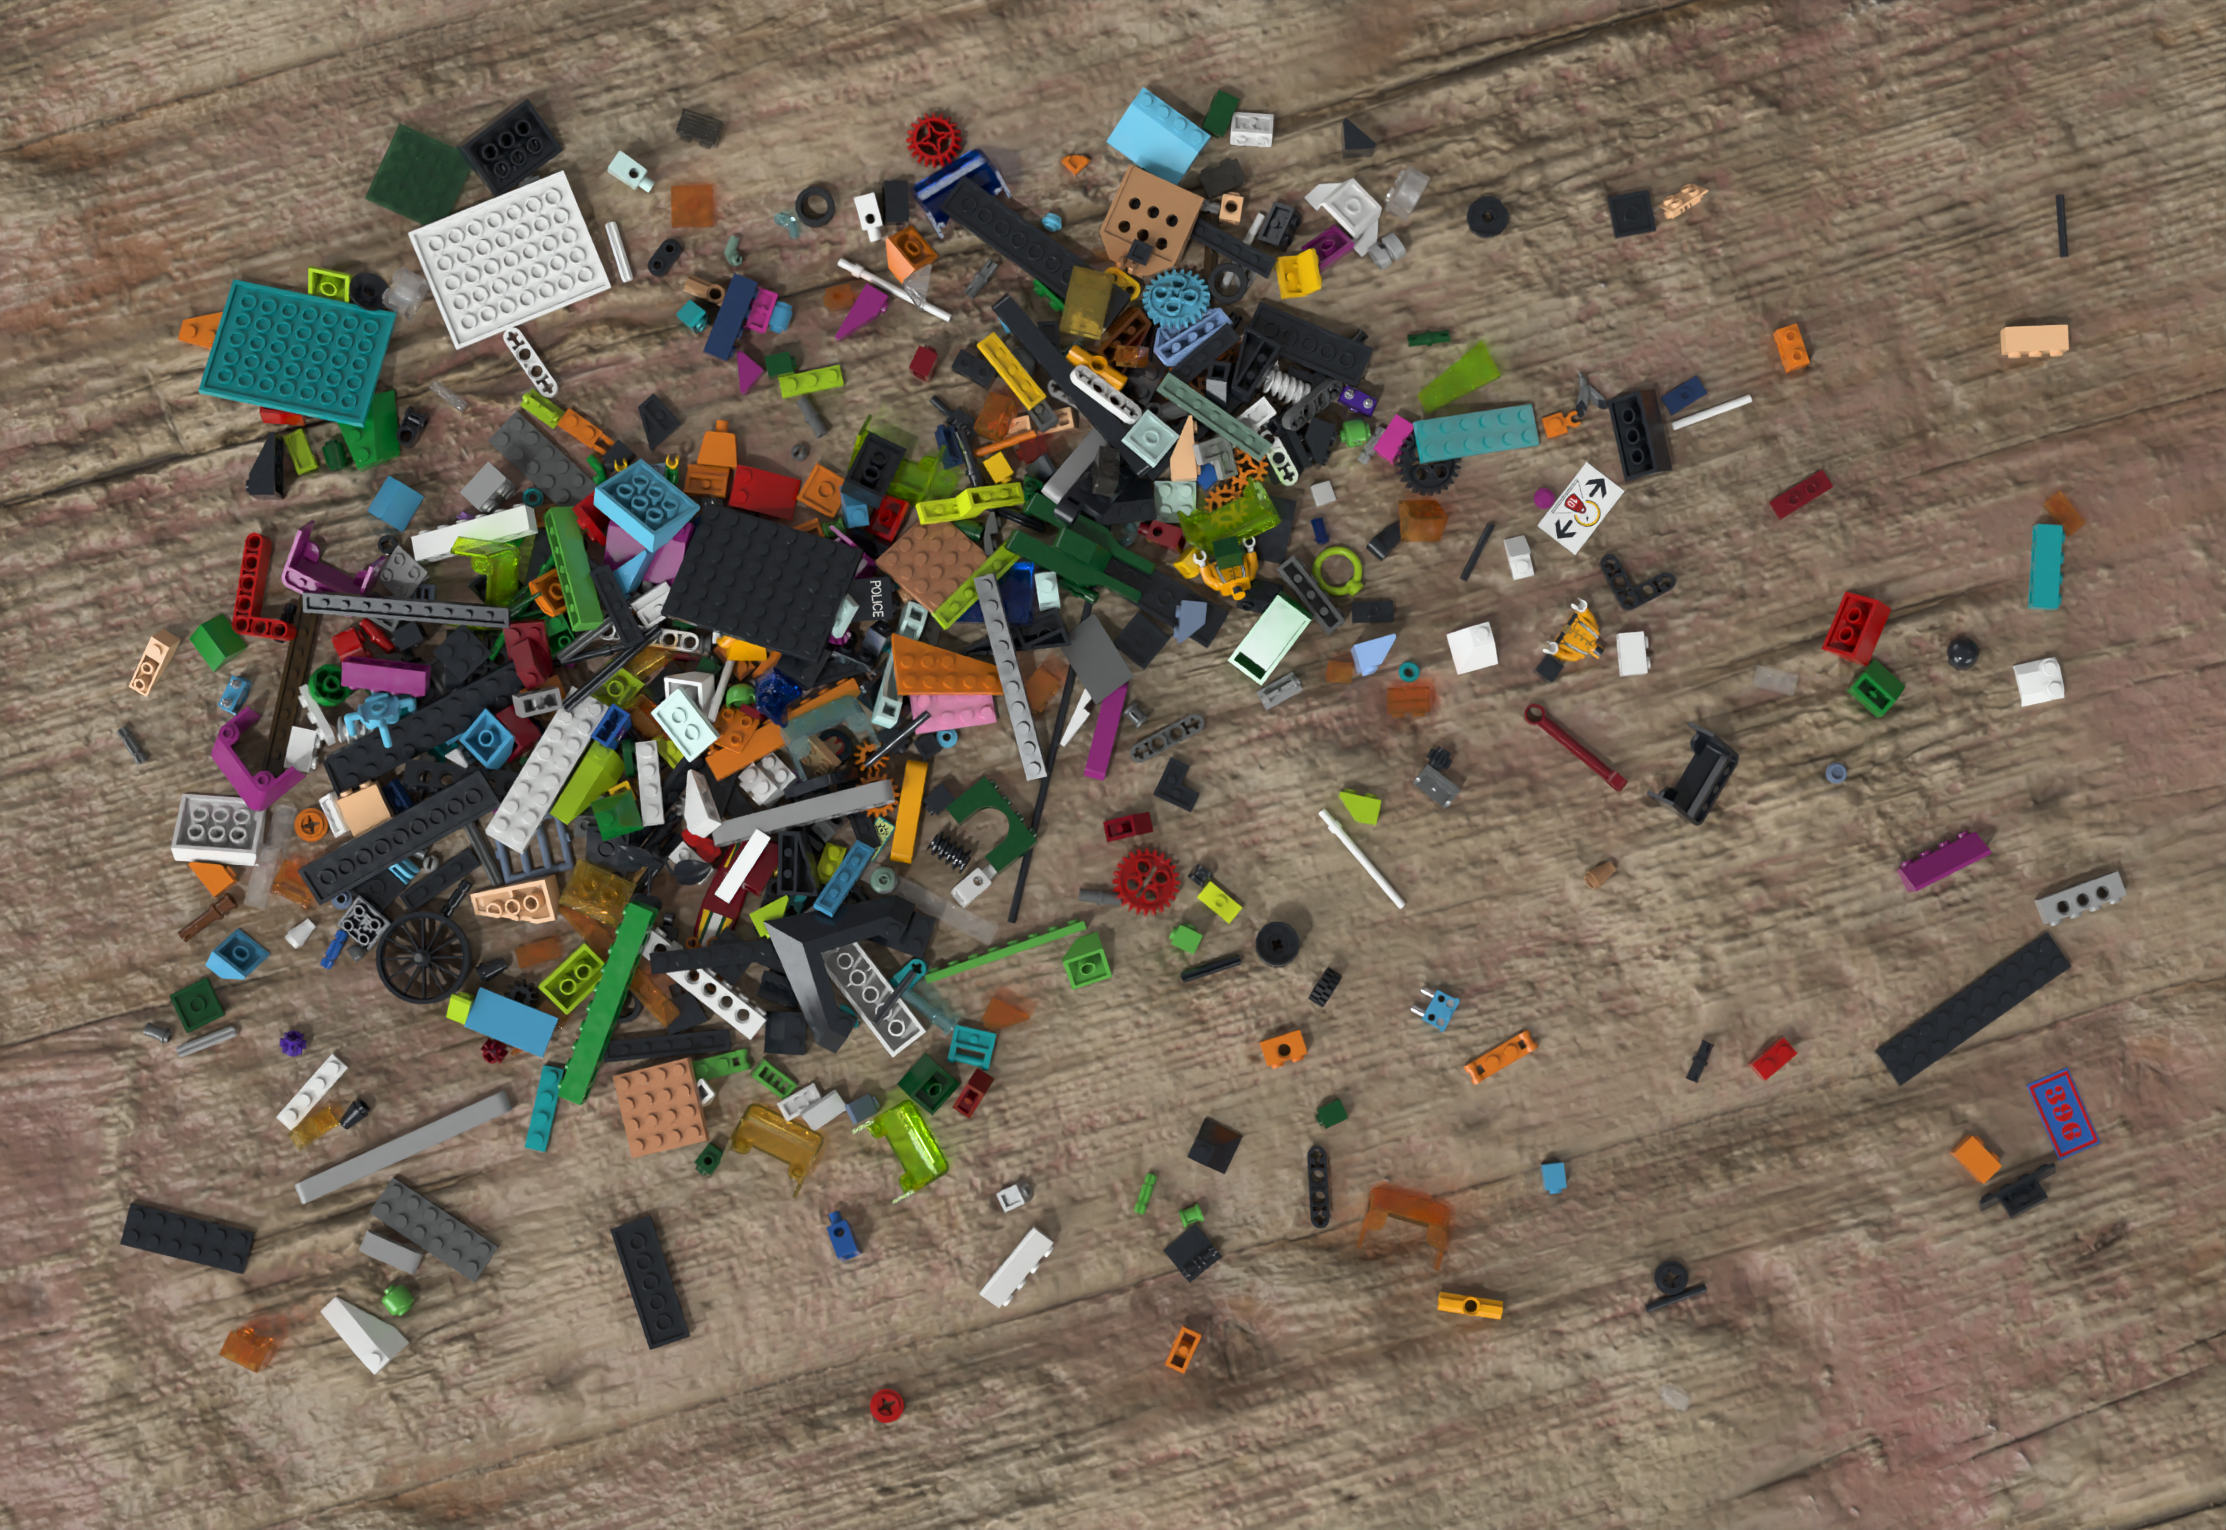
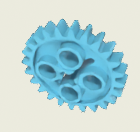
(1177, 293)

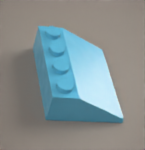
(1158, 138)
(645, 504)

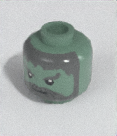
(883, 888)

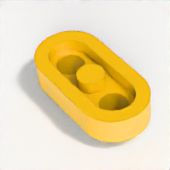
(1125, 281)

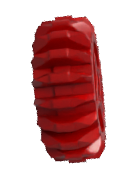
(925, 143)

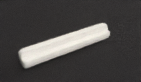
(619, 251)

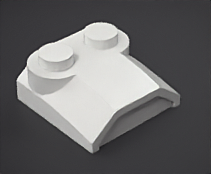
(2039, 681)

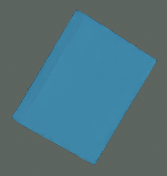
(396, 503)

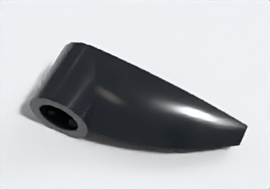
(1385, 541)

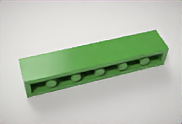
(573, 569)

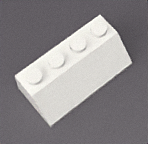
(1016, 1267)

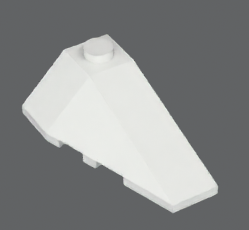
(366, 1335)

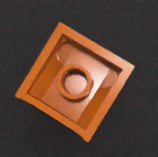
(552, 597)

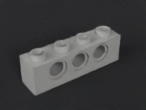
(2109, 882)

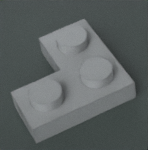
(1218, 451)

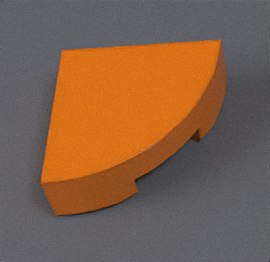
(1075, 163)

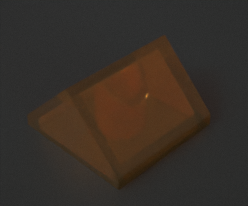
(1421, 520)

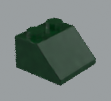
(928, 1084)

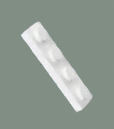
(649, 783)
(312, 1092)

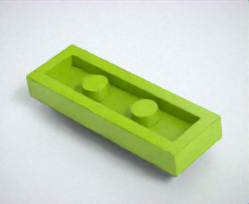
(811, 381)

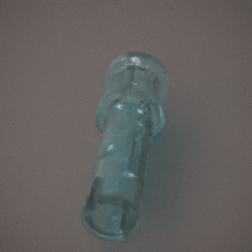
(934, 1015)

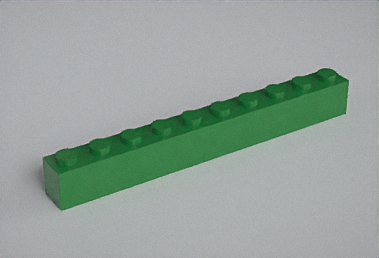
(608, 1002)

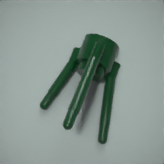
(517, 607)

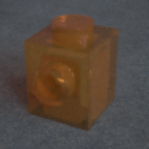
(838, 297)

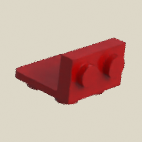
(591, 518)

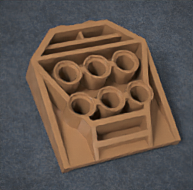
(1152, 193)

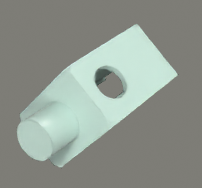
(621, 168)
(1047, 590)

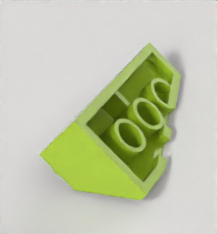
(593, 777)

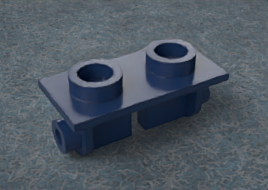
(952, 455)

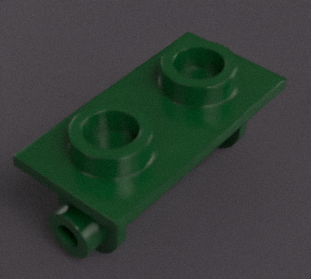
(1030, 486)

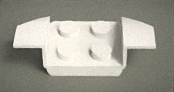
(1351, 208)

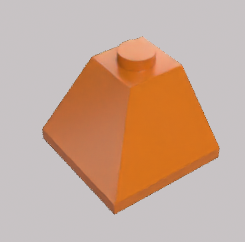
(908, 253)

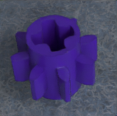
(293, 1043)

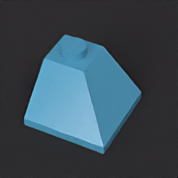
(236, 956)

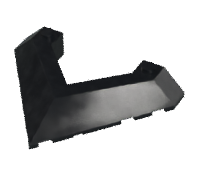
(803, 938)

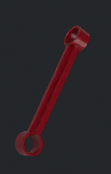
(1610, 776)

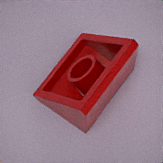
(888, 519)

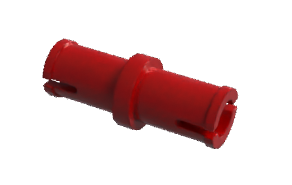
(377, 635)

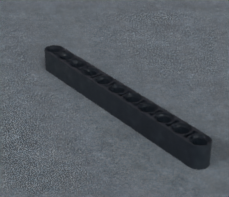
(1060, 372)

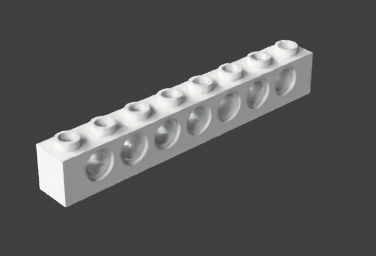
(713, 1001)

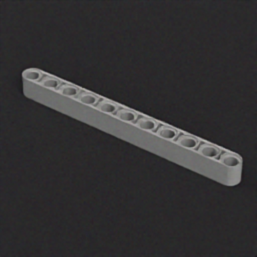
(403, 1147)

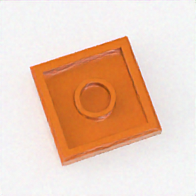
(822, 491)

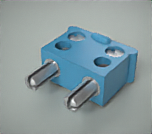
(235, 694)
(1441, 1010)

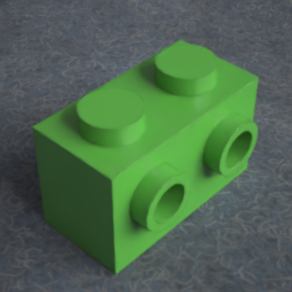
(1185, 938)

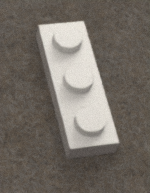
(316, 716)

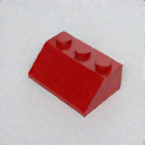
(1856, 628)

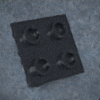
(854, 651)
(1192, 1253)

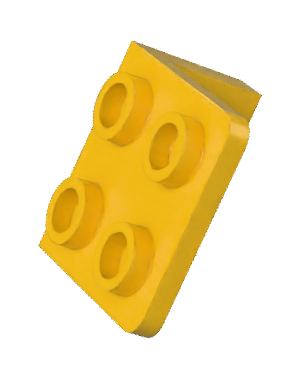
(1298, 274)

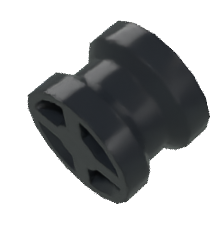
(1200, 876)

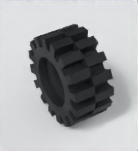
(1325, 987)

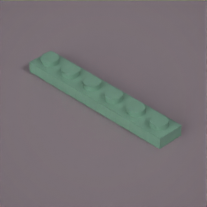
(1214, 417)

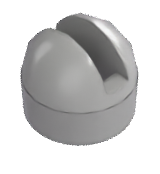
(435, 864)

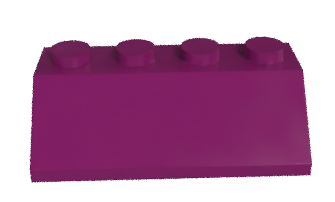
(1942, 861)

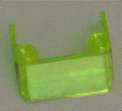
(912, 479)
(1241, 518)
(495, 560)
(911, 1144)

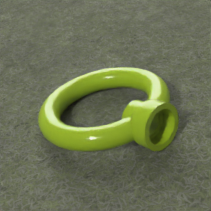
(1353, 585)

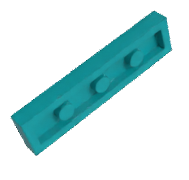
(544, 1109)

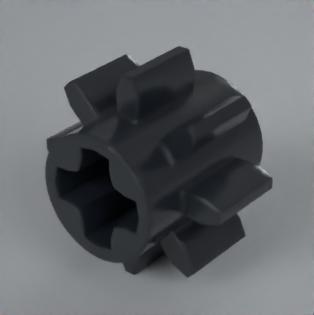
(1439, 759)

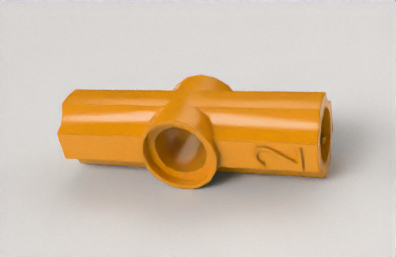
(1079, 356)
(1456, 1303)

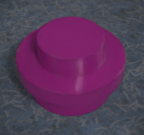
(1544, 498)

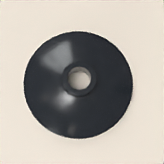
(369, 284)

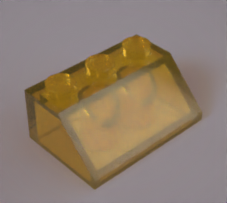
(597, 893)

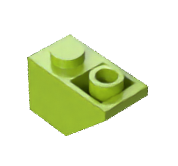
(1361, 808)
(460, 1006)

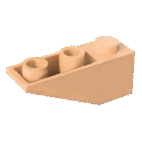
(1183, 460)
(154, 661)

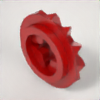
(885, 1415)

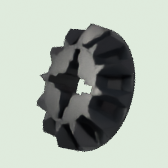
(1679, 1282)

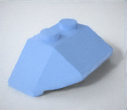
(1176, 344)

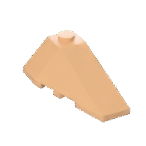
(526, 900)

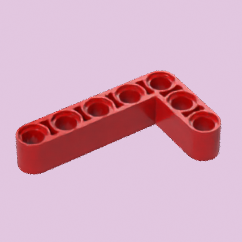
(256, 593)

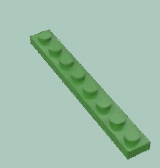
(1013, 947)

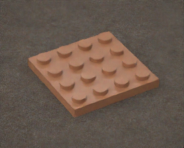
(931, 561)
(661, 1107)

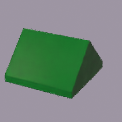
(217, 642)

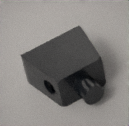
(690, 1008)

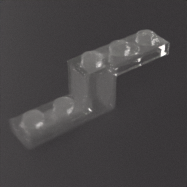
(270, 856)

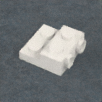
(767, 780)

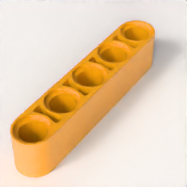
(909, 811)

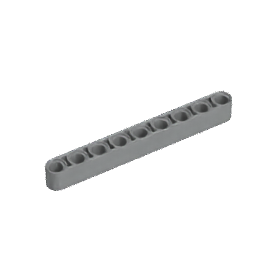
(804, 812)

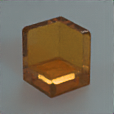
(1339, 672)

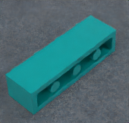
(2045, 567)

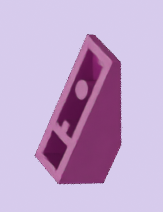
(865, 310)

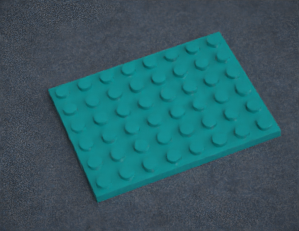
(297, 353)

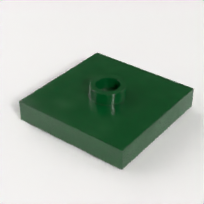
(197, 1005)

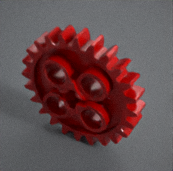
(1161, 891)

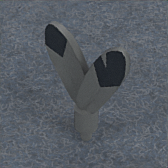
(1588, 393)

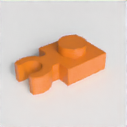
(1557, 425)

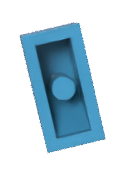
(854, 511)

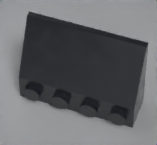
(509, 147)

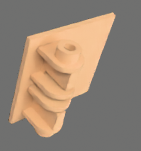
(1688, 196)

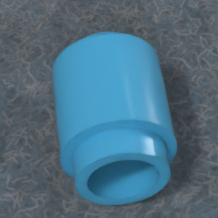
(780, 317)

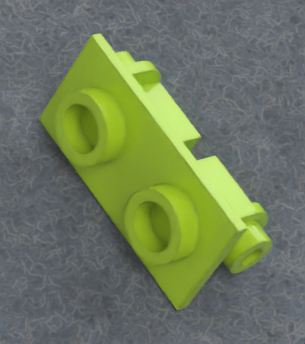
(542, 408)

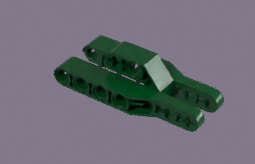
(1082, 542)

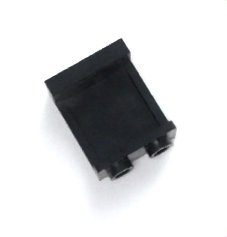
(870, 692)

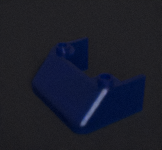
(935, 188)

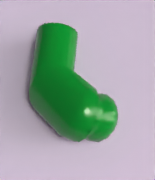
(598, 467)

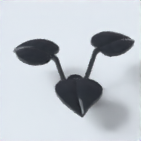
(634, 858)

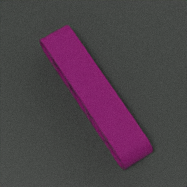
(1105, 734)

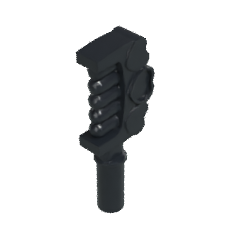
(957, 418)

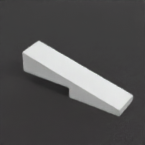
(1255, 416)
(1078, 718)

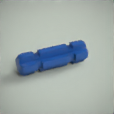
(334, 949)

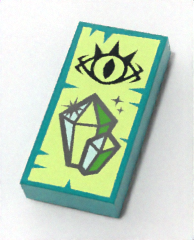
(884, 831)

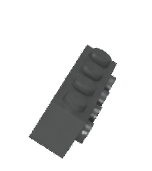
(1310, 596)

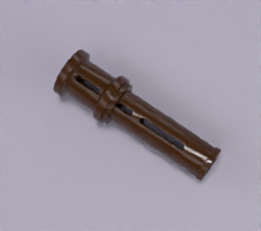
(215, 912)

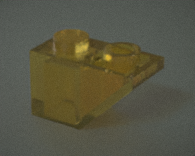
(313, 1128)

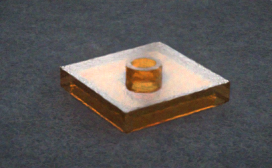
(692, 206)

